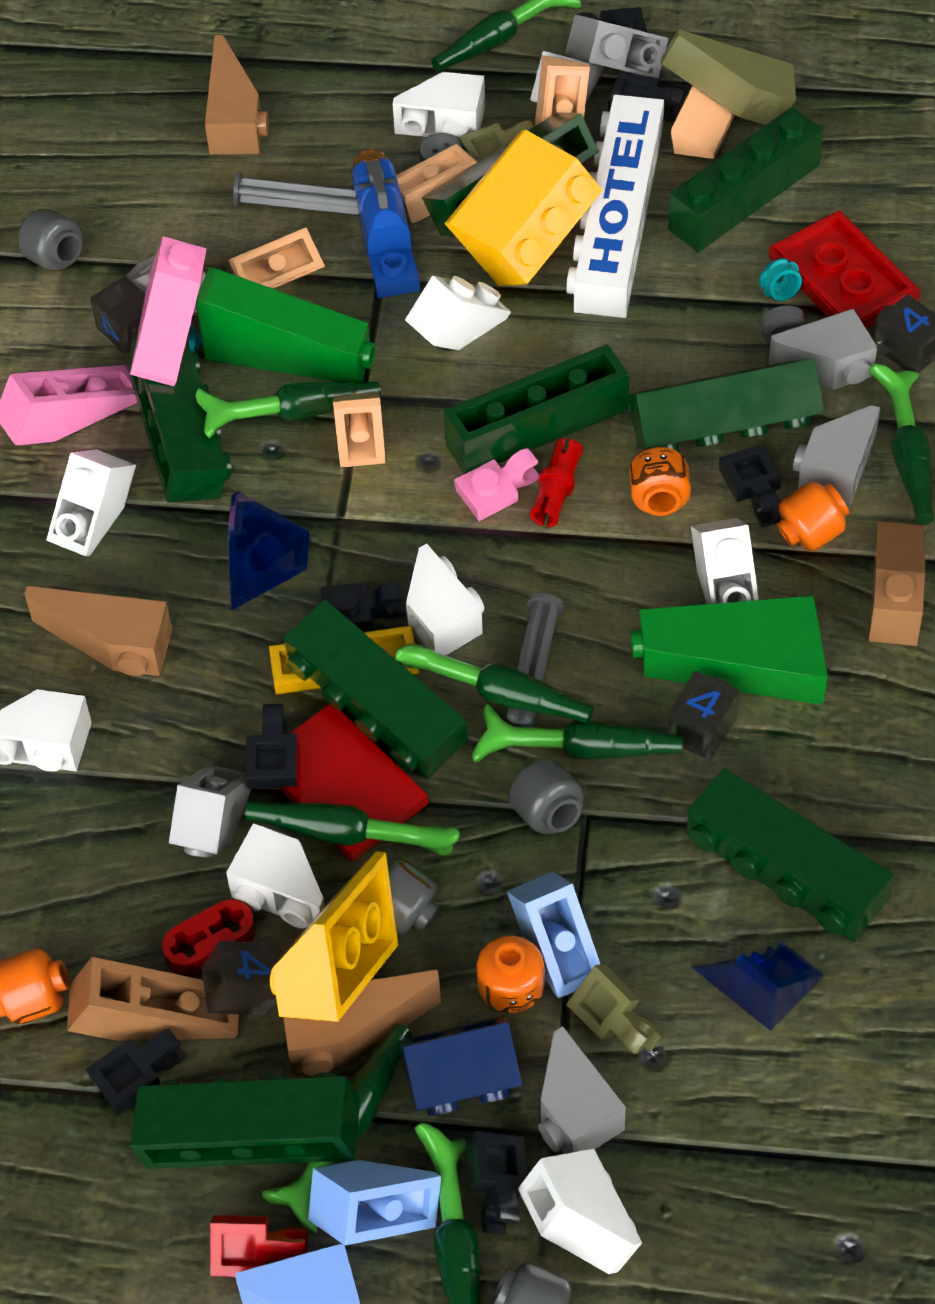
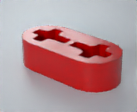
(204, 933)

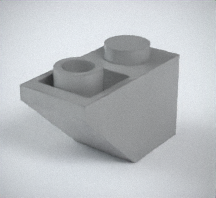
(616, 46)

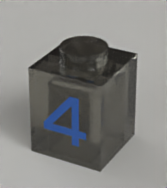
(119, 312)
(906, 334)
(704, 714)
(239, 978)

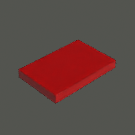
(844, 269)
(348, 768)

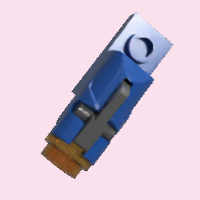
(384, 225)

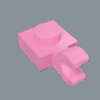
(495, 488)

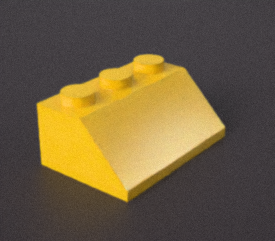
(523, 208)
(339, 948)

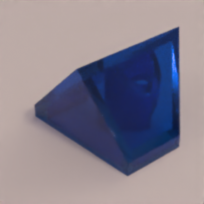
(262, 549)
(764, 983)

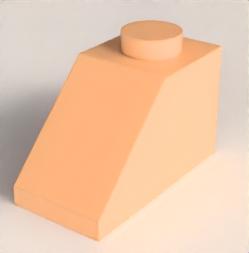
(359, 429)

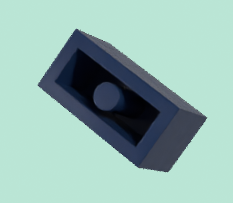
(461, 1065)

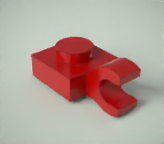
(245, 1243)

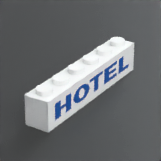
(617, 217)

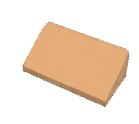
(561, 87)
(700, 126)
(428, 176)
(278, 260)

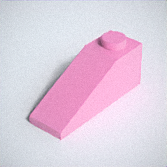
(167, 310)
(60, 402)

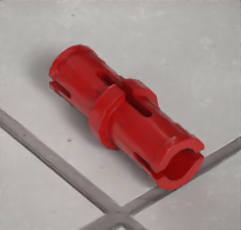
(556, 482)

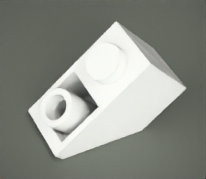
(441, 105)
(456, 312)
(89, 500)
(725, 561)
(439, 605)
(45, 730)
(276, 877)
(580, 1210)

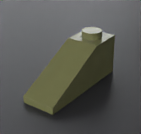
(736, 78)

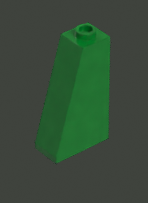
(279, 332)
(752, 645)

